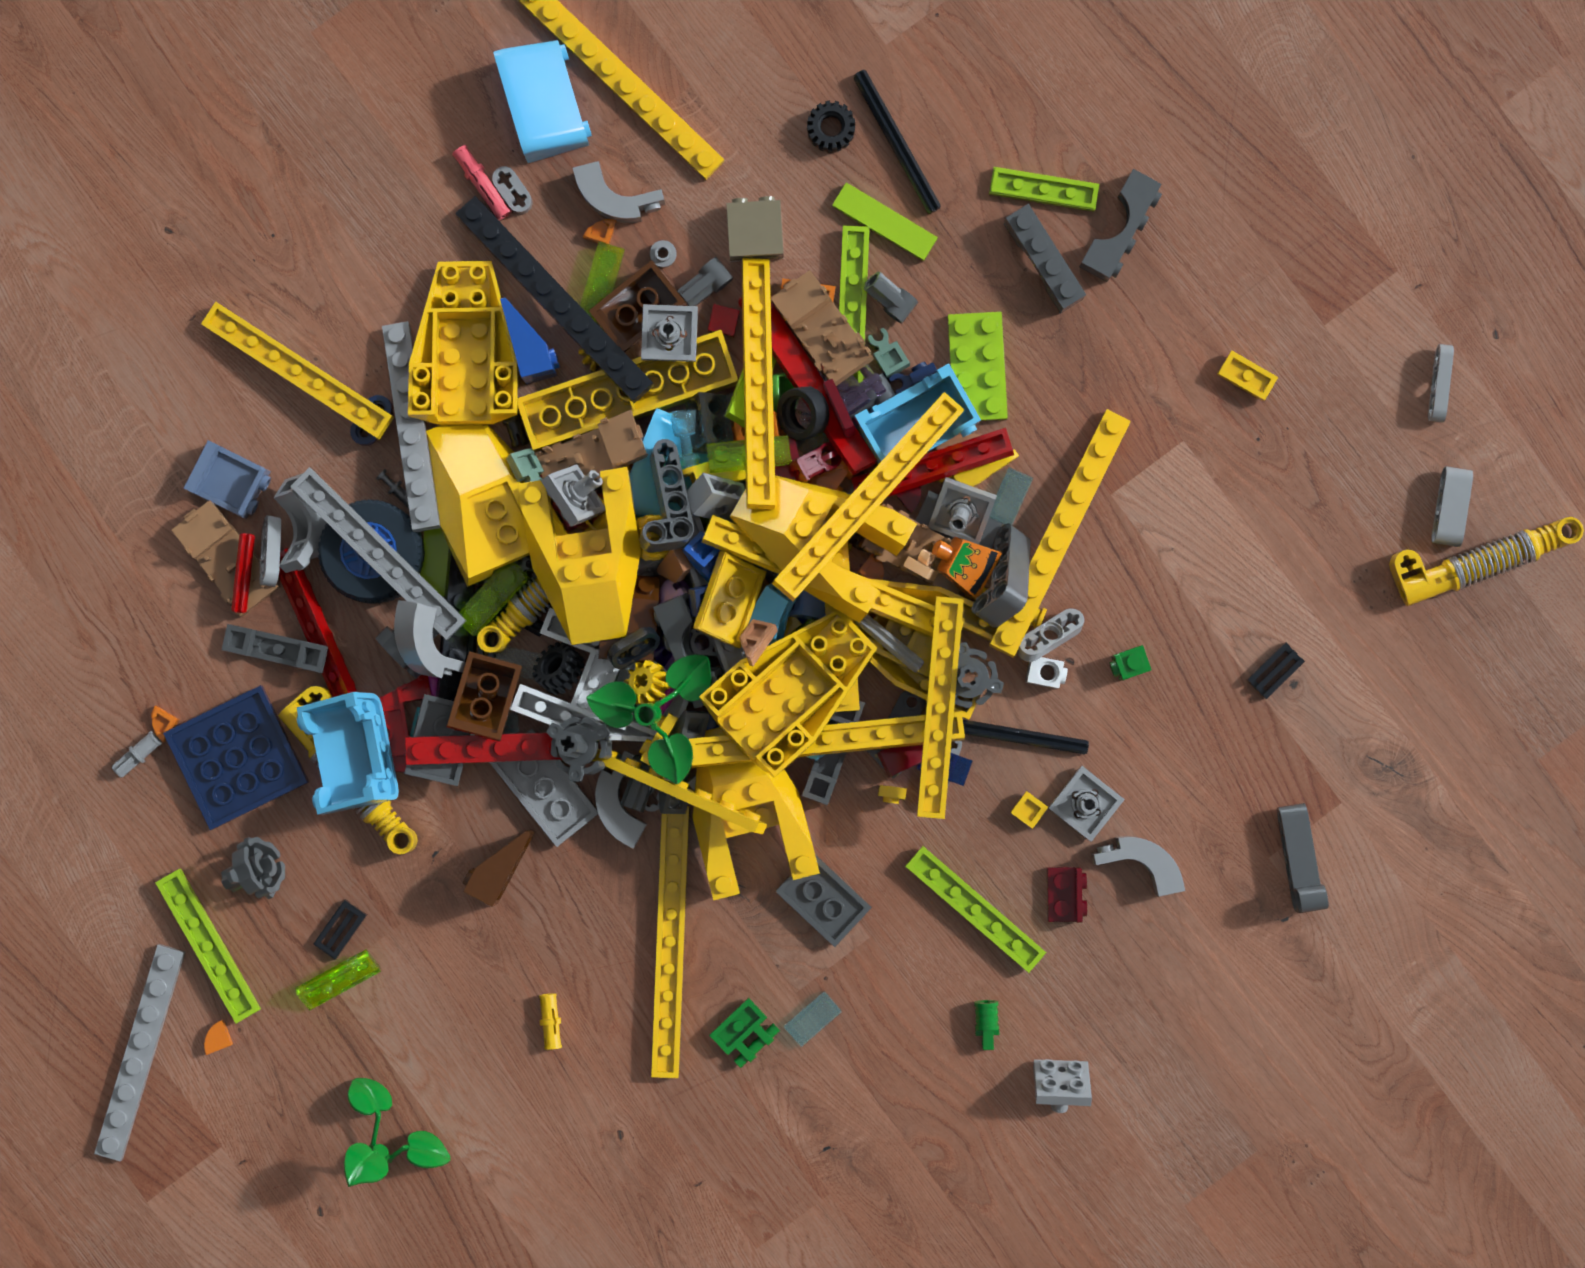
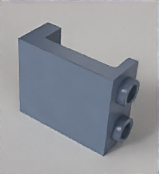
(228, 480)

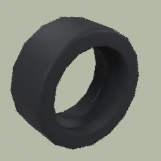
(787, 417)

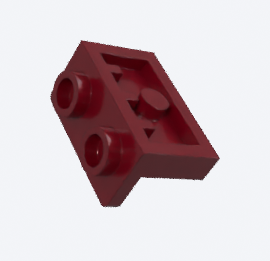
(1065, 894)

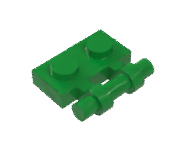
(738, 1027)

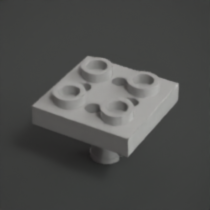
(669, 333)
(575, 494)
(959, 519)
(1106, 801)
(1062, 1083)

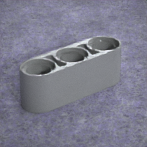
(1452, 506)

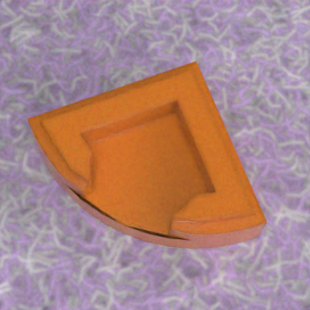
(601, 231)
(872, 569)
(162, 722)
(217, 1038)

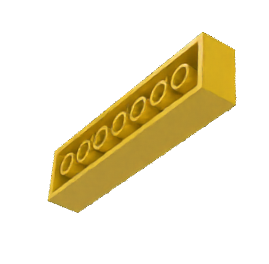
(581, 403)

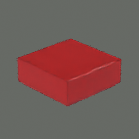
(724, 319)

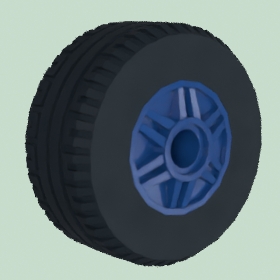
(350, 572)

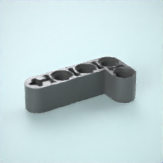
(667, 494)
(1009, 578)
(1300, 859)

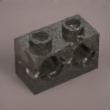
(710, 420)

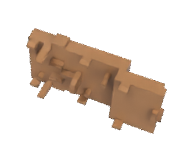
(822, 328)
(608, 447)
(920, 539)
(215, 547)

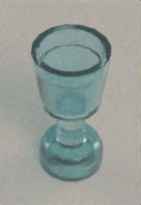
(684, 426)

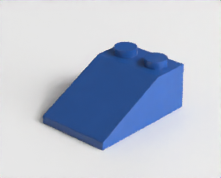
(532, 353)

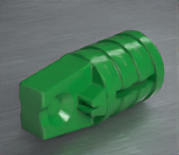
(987, 1022)

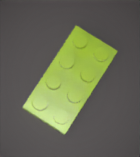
(979, 362)

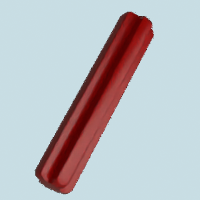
(243, 573)

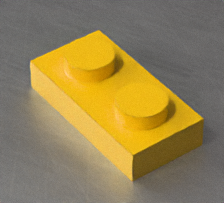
(1247, 376)
(666, 724)

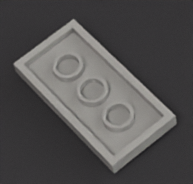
(548, 796)

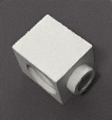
(1033, 673)

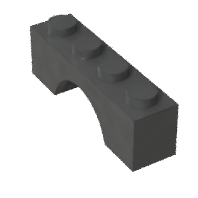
(1136, 196)
(1046, 258)
(676, 622)
(827, 768)

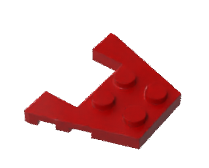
(395, 715)

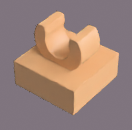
(923, 565)

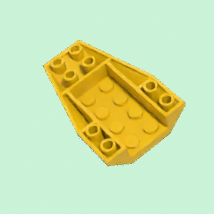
(463, 350)
(790, 691)

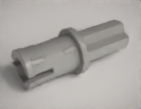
(136, 754)

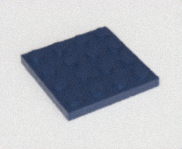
(236, 757)

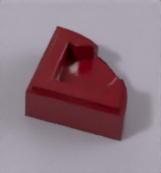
(910, 498)

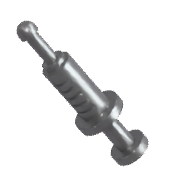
(396, 489)

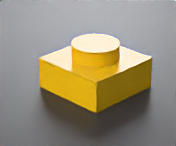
(891, 794)
(1029, 809)

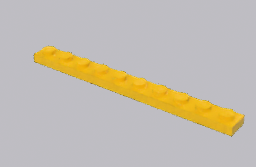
(626, 85)
(758, 384)
(867, 497)
(1063, 528)
(888, 604)
(832, 739)
(670, 945)

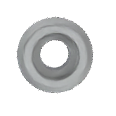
(663, 262)

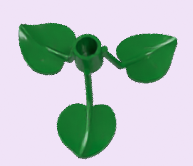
(615, 702)
(370, 1162)

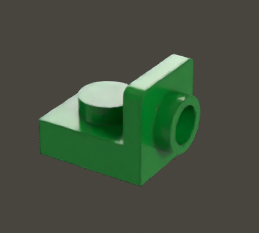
(1130, 663)

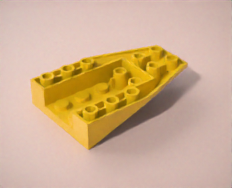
(478, 499)

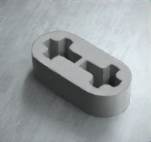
(507, 193)

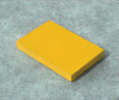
(729, 599)

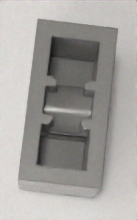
(714, 496)

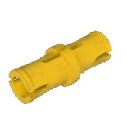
(550, 1021)

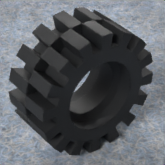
(831, 142)
(558, 668)

